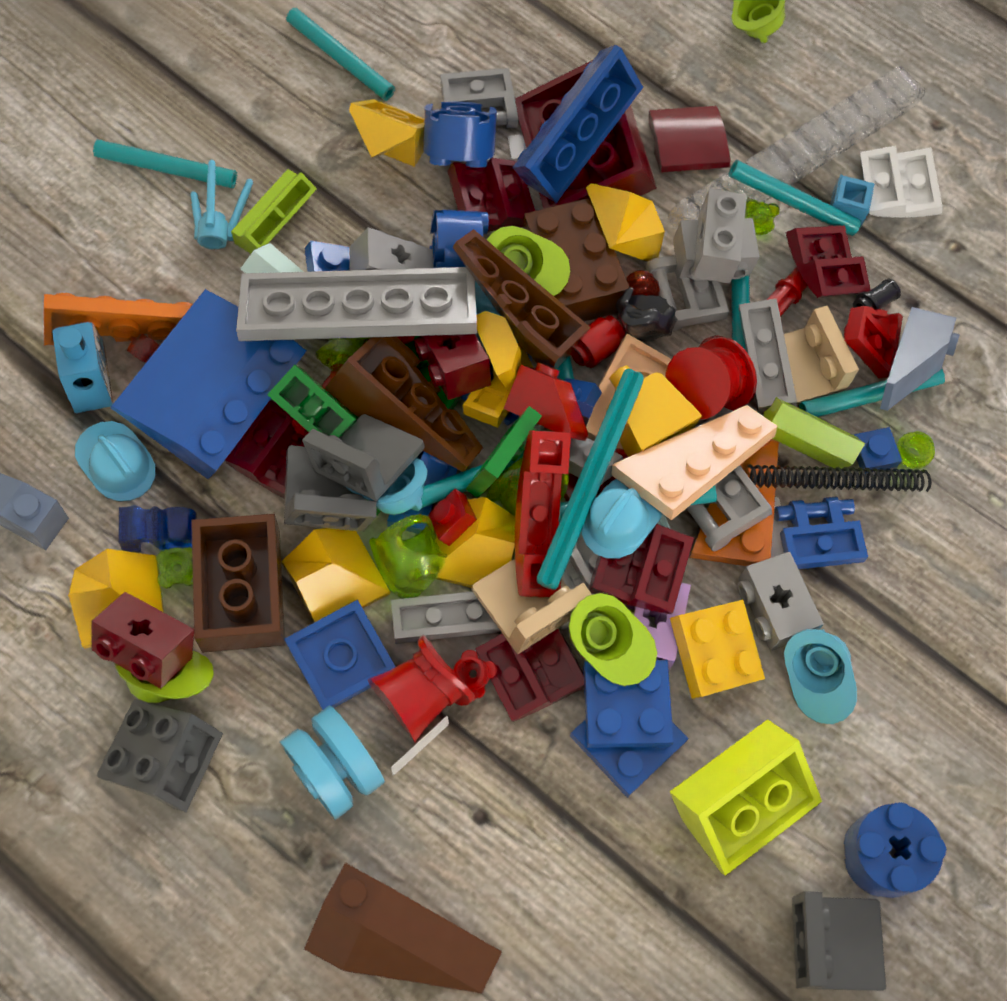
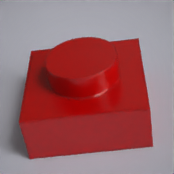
(452, 517)

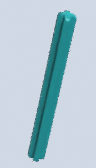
(590, 480)

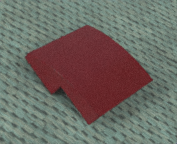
(689, 139)
(492, 190)
(827, 262)
(263, 448)
(649, 575)
(535, 676)

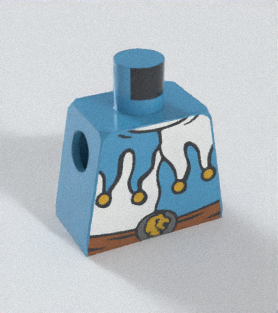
(83, 355)

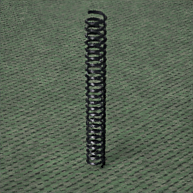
(770, 478)

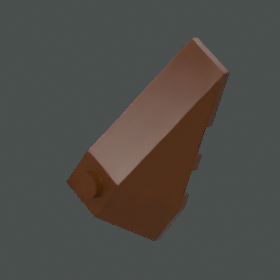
(535, 316)
(388, 386)
(390, 936)

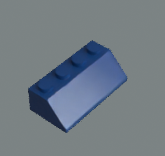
(579, 124)

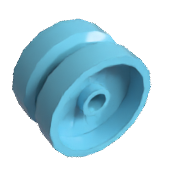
(337, 758)

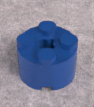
(459, 133)
(448, 228)
(916, 844)

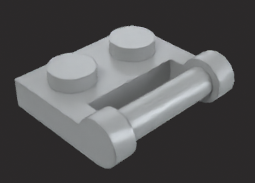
(483, 87)
(702, 298)
(739, 503)

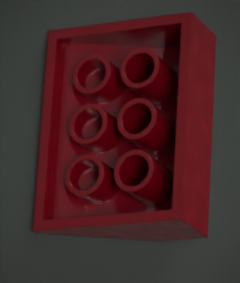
(616, 163)

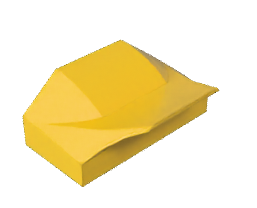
(501, 347)

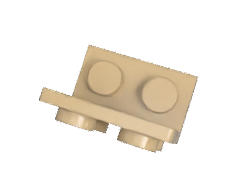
(819, 357)
(525, 618)

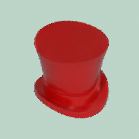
(714, 376)
(420, 689)

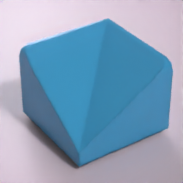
(852, 196)

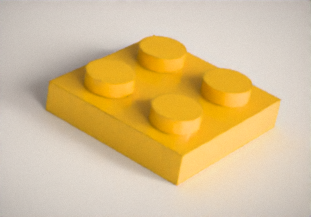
(717, 648)

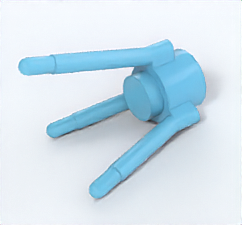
(212, 229)

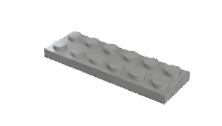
(356, 304)

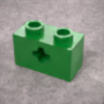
(311, 403)

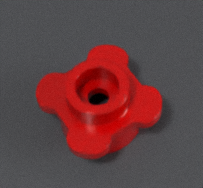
(485, 670)

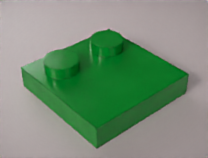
(507, 449)

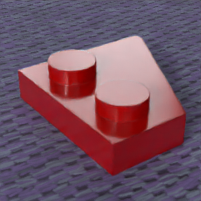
(874, 337)

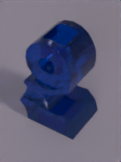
(160, 527)

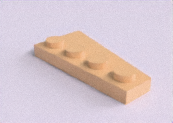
(690, 464)

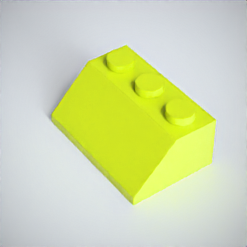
(747, 795)

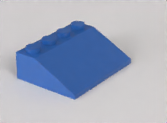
(205, 384)

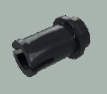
(879, 295)

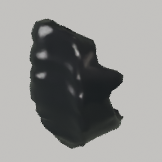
(645, 316)

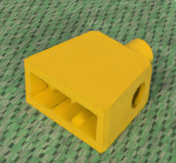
(656, 414)

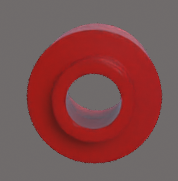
(599, 342)

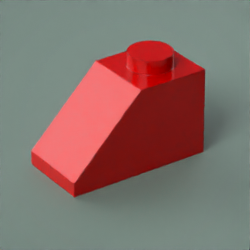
(549, 397)

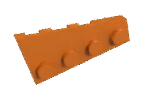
(112, 316)
(754, 543)

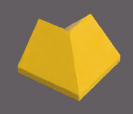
(389, 130)
(628, 221)
(482, 547)
(333, 571)
(105, 579)

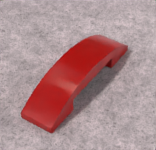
(538, 506)

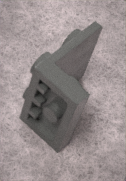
(365, 456)
(320, 501)
(160, 753)
(838, 943)

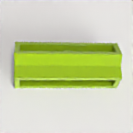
(272, 211)
(813, 435)

